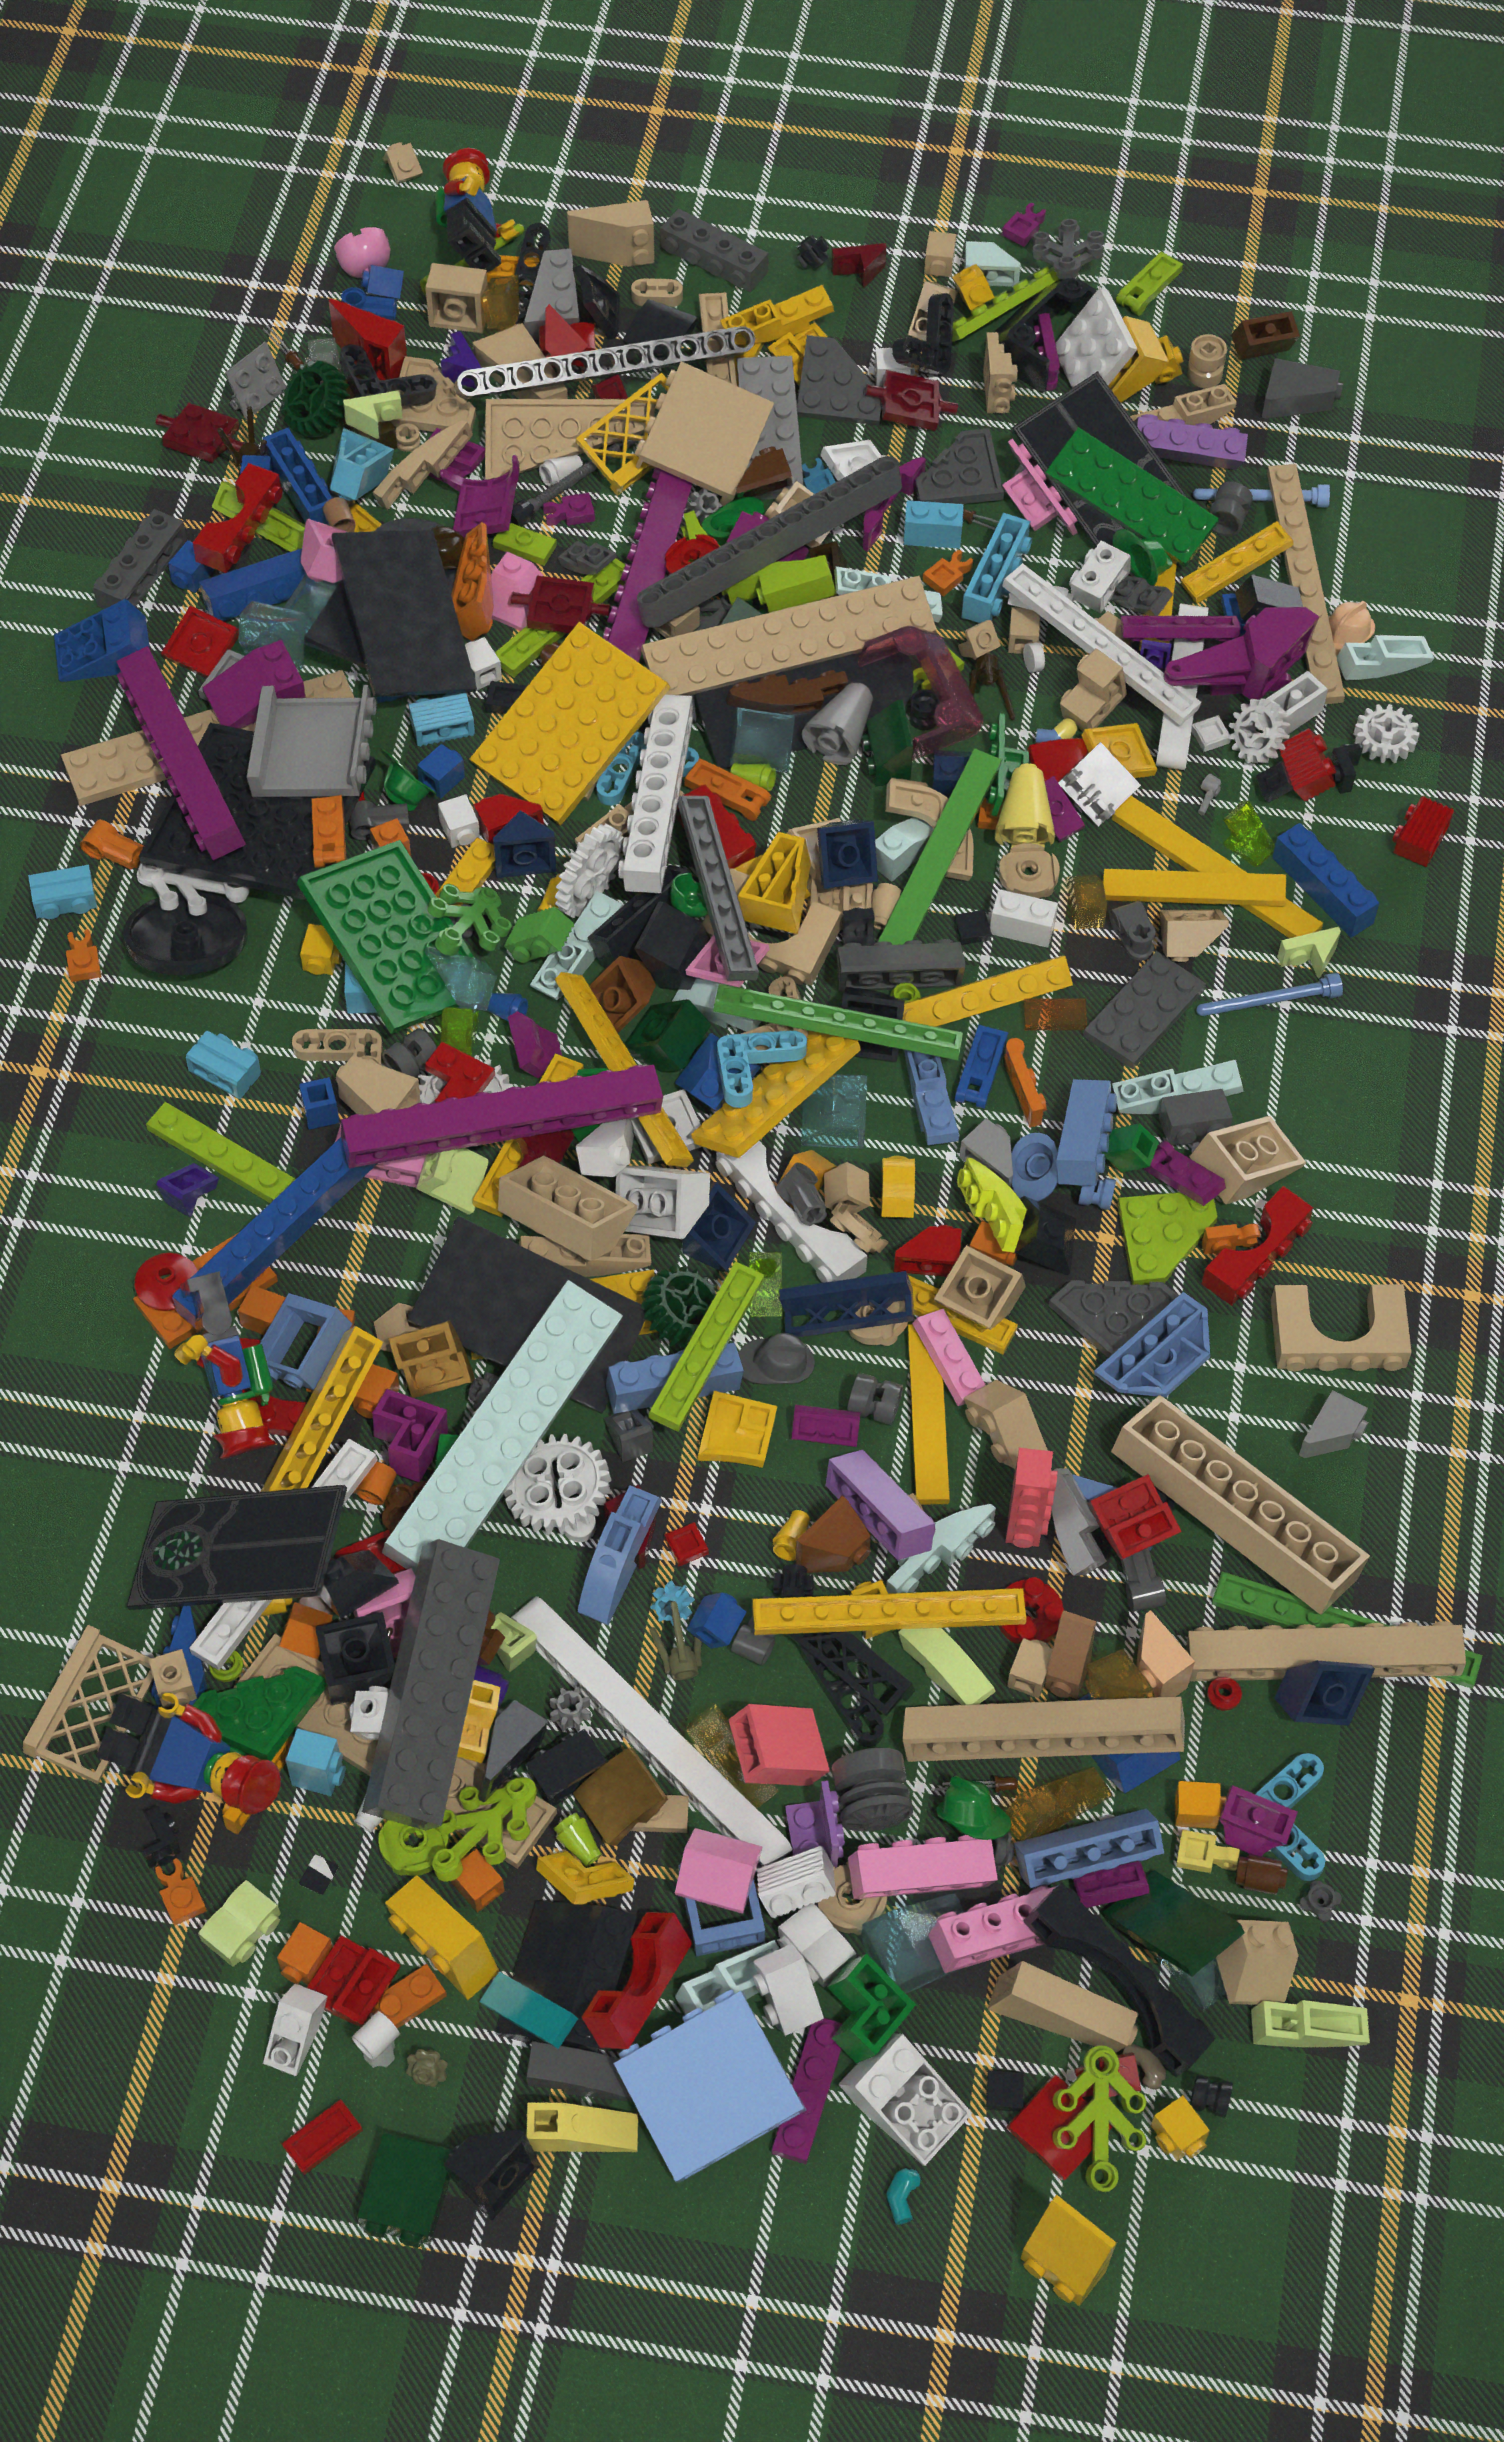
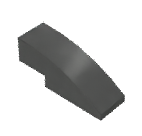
(575, 2072)

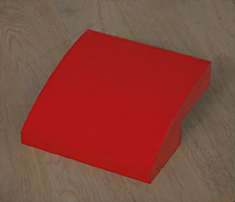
(1057, 756)
(1134, 1517)
(353, 1980)
(1040, 2119)

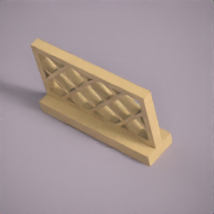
(64, 1692)

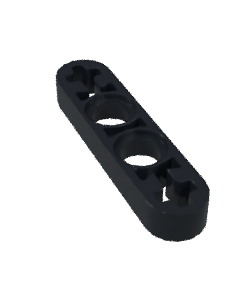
(528, 273)
(837, 1690)

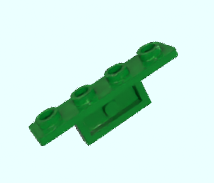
(1010, 758)

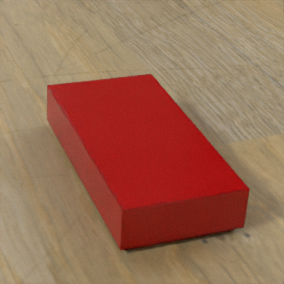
(322, 2137)

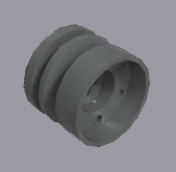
(872, 1789)

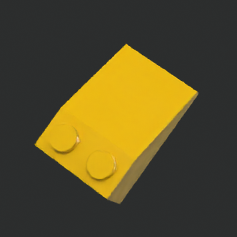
(1143, 365)
(1068, 2251)

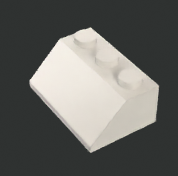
(665, 1199)

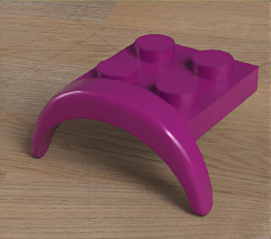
(484, 500)

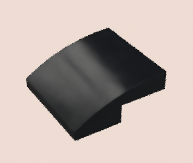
(659, 322)

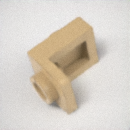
(402, 162)
(981, 640)

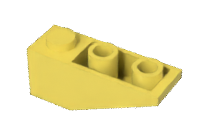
(580, 2128)

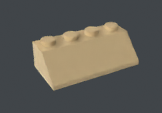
(565, 1207)

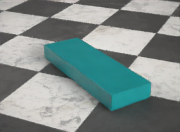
(528, 2010)

